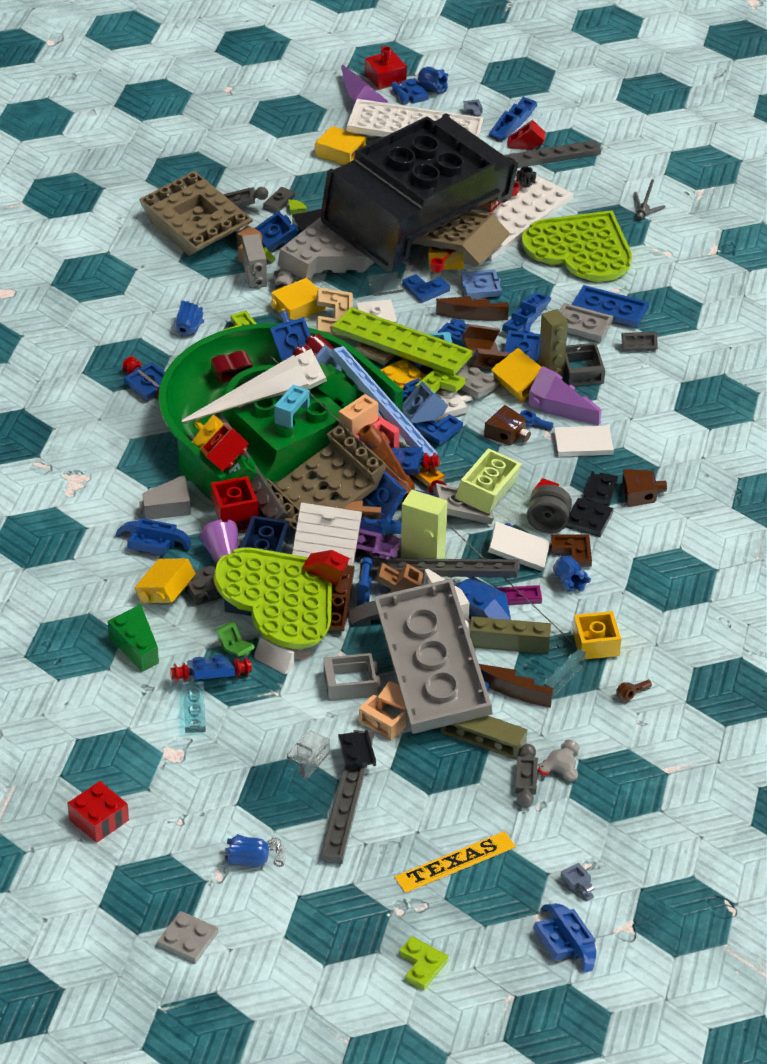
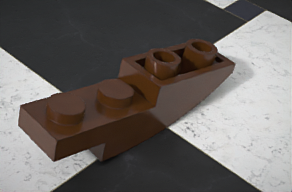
(341, 600)

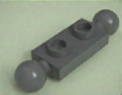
(247, 196)
(526, 775)

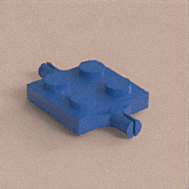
(289, 335)
(524, 340)

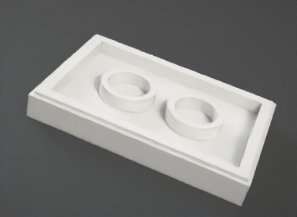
(583, 441)
(519, 545)

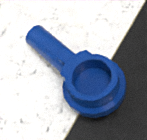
(531, 419)

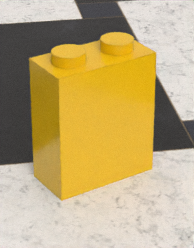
(339, 145)
(297, 299)
(517, 374)
(165, 580)

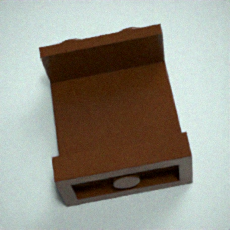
(483, 346)

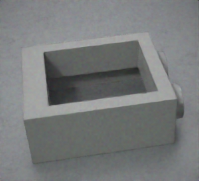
(254, 261)
(350, 664)

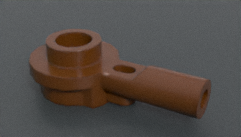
(627, 690)

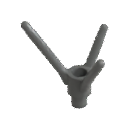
(644, 208)

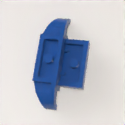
(153, 536)
(566, 935)

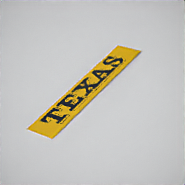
(454, 861)

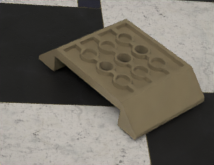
(472, 233)
(342, 465)

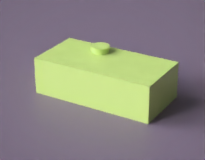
(488, 481)
(423, 526)

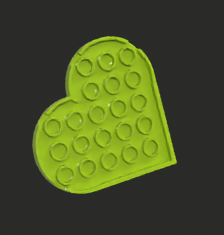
(585, 243)
(283, 599)

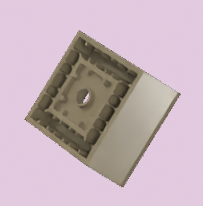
(193, 213)

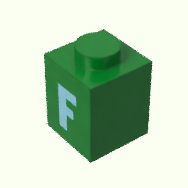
(241, 468)

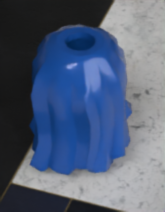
(433, 79)
(188, 318)
(570, 573)
(246, 851)

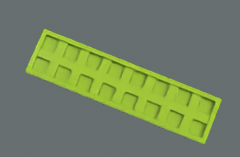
(402, 341)

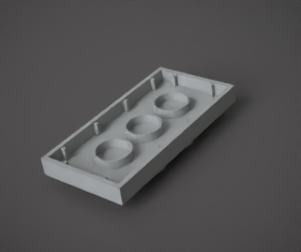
(433, 656)

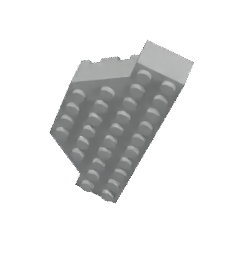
(320, 250)

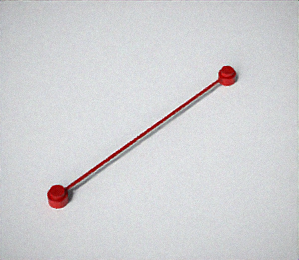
(437, 264)

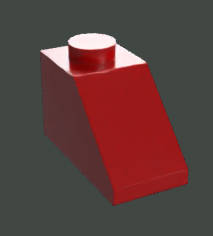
(527, 137)
(327, 565)

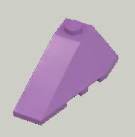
(358, 88)
(557, 398)

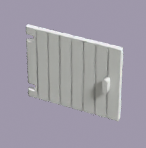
(320, 534)

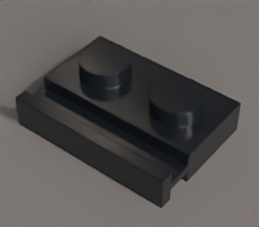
(600, 488)
(356, 750)

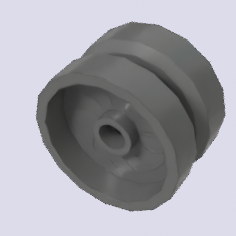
(549, 508)

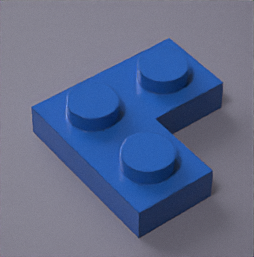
(425, 291)
(439, 431)

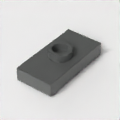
(279, 199)
(639, 341)

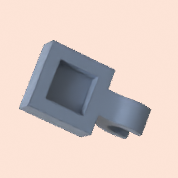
(473, 107)
(576, 878)

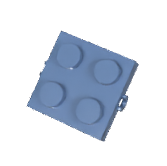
(481, 284)

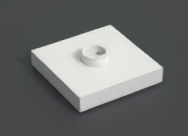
(379, 308)

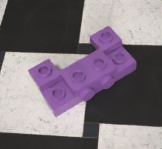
(378, 543)

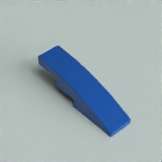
(513, 119)
(528, 312)

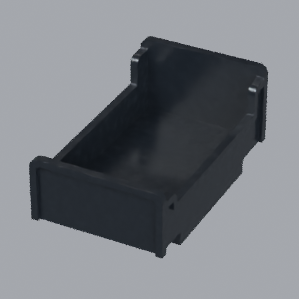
(412, 186)

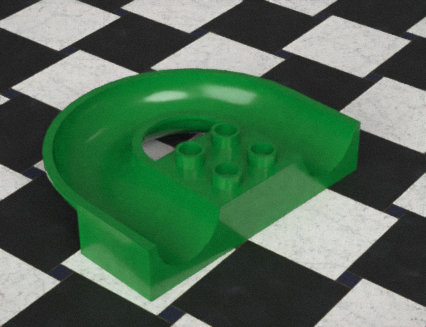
(274, 448)

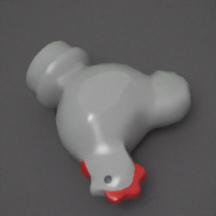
(562, 761)

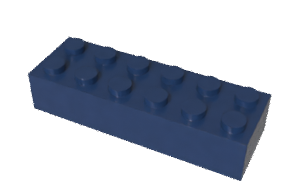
(266, 535)

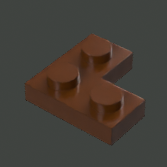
(575, 544)

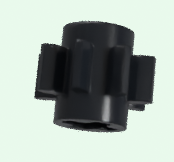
(526, 176)

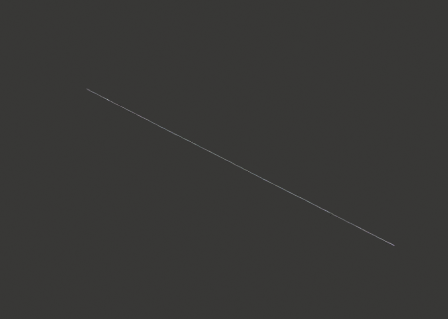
(447, 523)

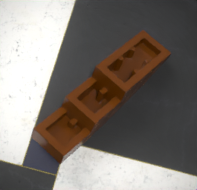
(471, 309)
(521, 688)

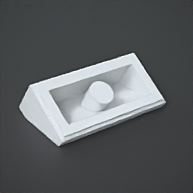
(274, 656)

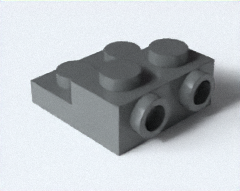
(202, 586)

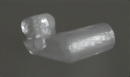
(276, 845)

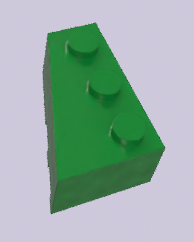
(339, 386)
(134, 637)

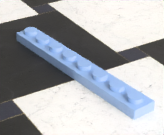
(385, 405)

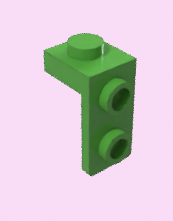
(232, 641)

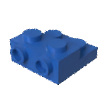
(277, 230)

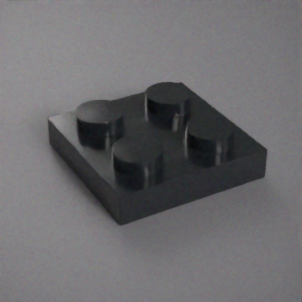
(589, 517)

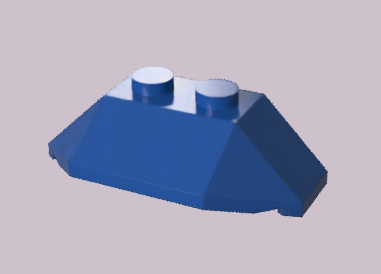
(484, 599)

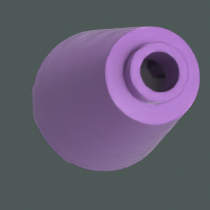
(220, 538)

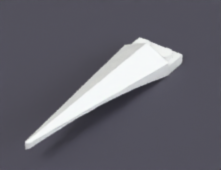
(296, 370)

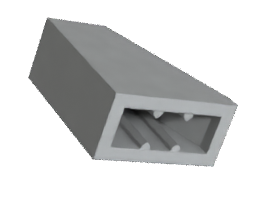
(166, 500)

